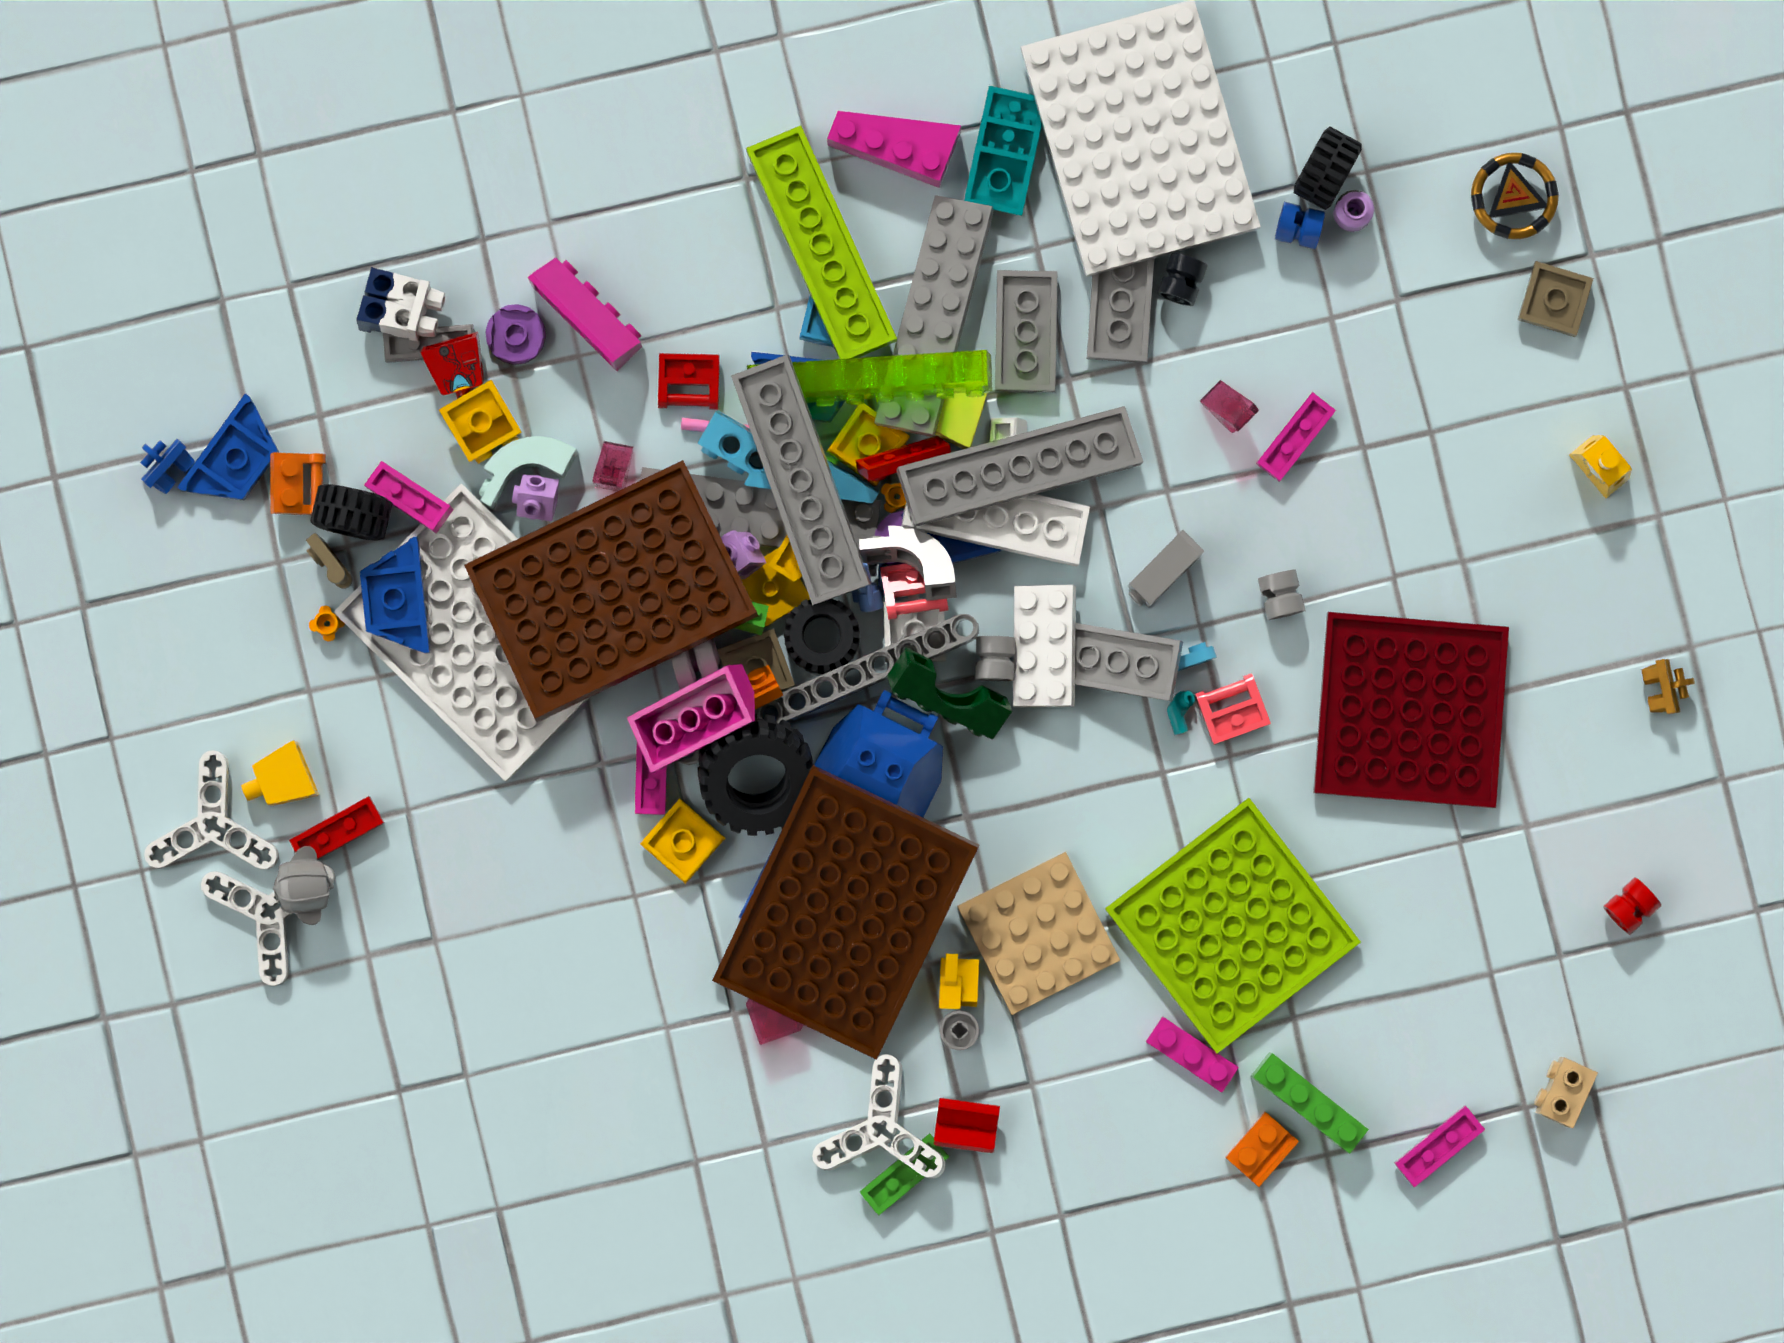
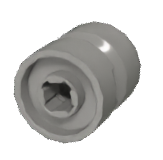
(1281, 594)
(995, 658)
(959, 1030)

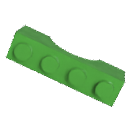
(1309, 1102)

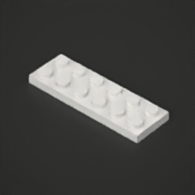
(1025, 526)

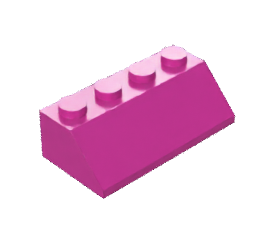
(585, 312)
(694, 716)

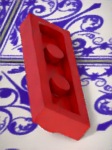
(885, 463)
(340, 828)

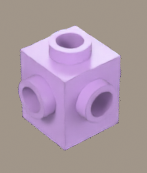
(536, 497)
(744, 552)

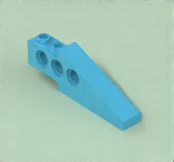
(723, 426)

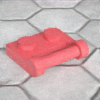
(906, 581)
(1237, 718)

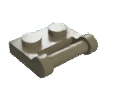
(323, 555)

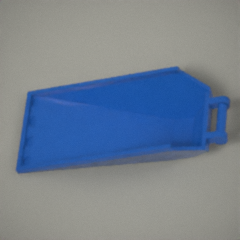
(884, 756)

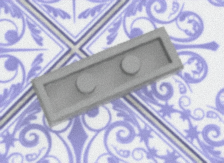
(402, 349)

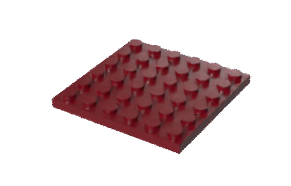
(1411, 710)

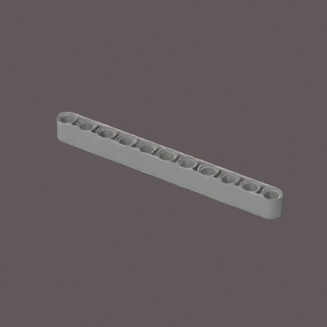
(866, 667)

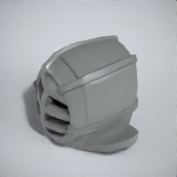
(303, 886)

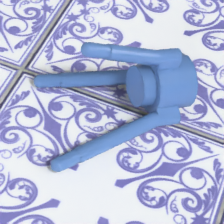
(870, 596)

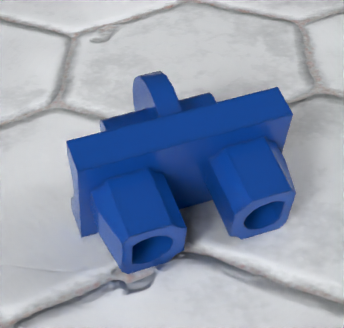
(156, 474)

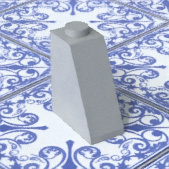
(1164, 569)

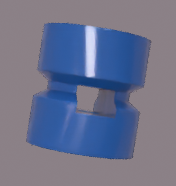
(1309, 231)

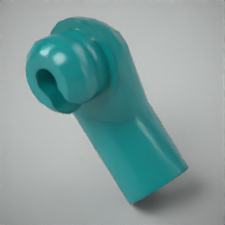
(1177, 709)

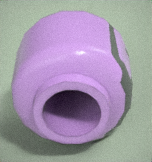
(1360, 203)

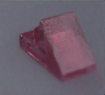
(1229, 406)

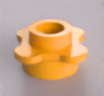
(889, 492)
(317, 624)

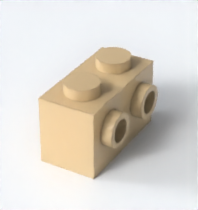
(1565, 1091)

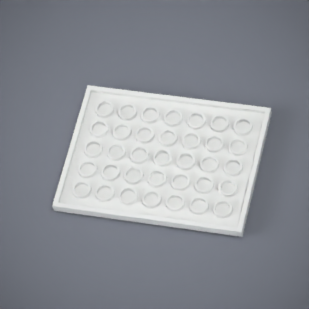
(1140, 137)
(467, 670)

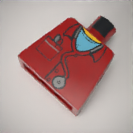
(455, 364)

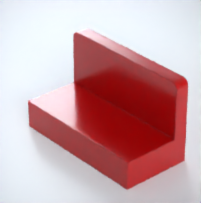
(966, 1125)

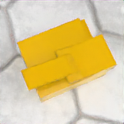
(958, 982)

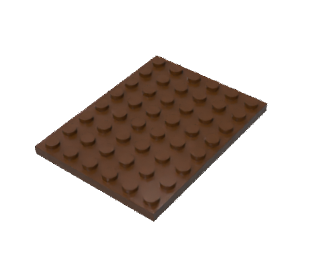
(610, 591)
(845, 912)

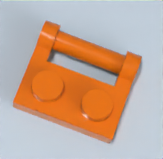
(287, 481)

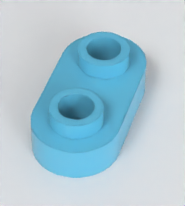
(1198, 654)

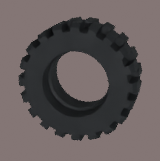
(761, 810)

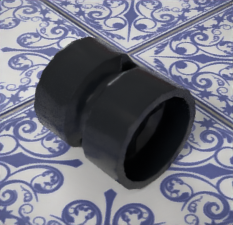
(1182, 278)

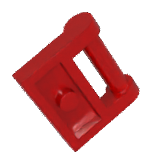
(689, 371)

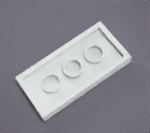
(1044, 646)

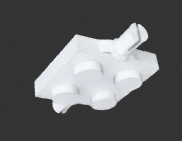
(912, 623)

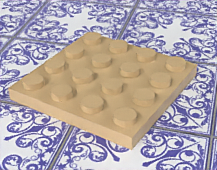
(1038, 933)

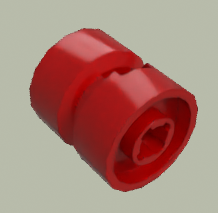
(1632, 905)

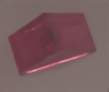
(613, 466)
(770, 1024)

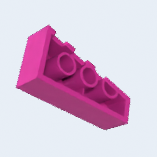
(899, 144)

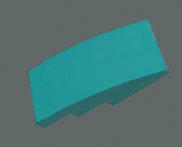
(1004, 151)

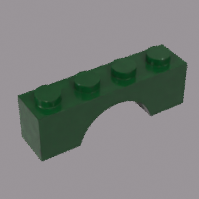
(979, 710)

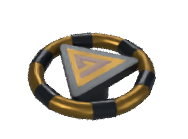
(1514, 195)

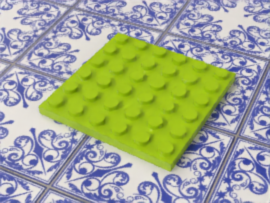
(1232, 925)

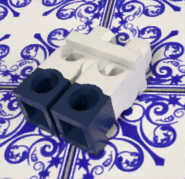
(399, 305)

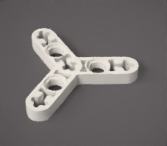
(199, 828)
(263, 925)
(868, 1133)

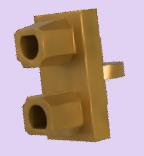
(1662, 673)

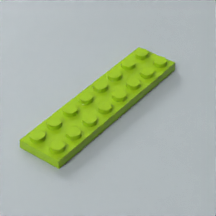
(821, 244)

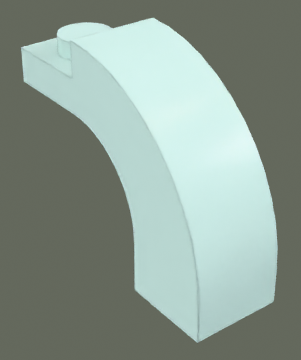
(522, 454)

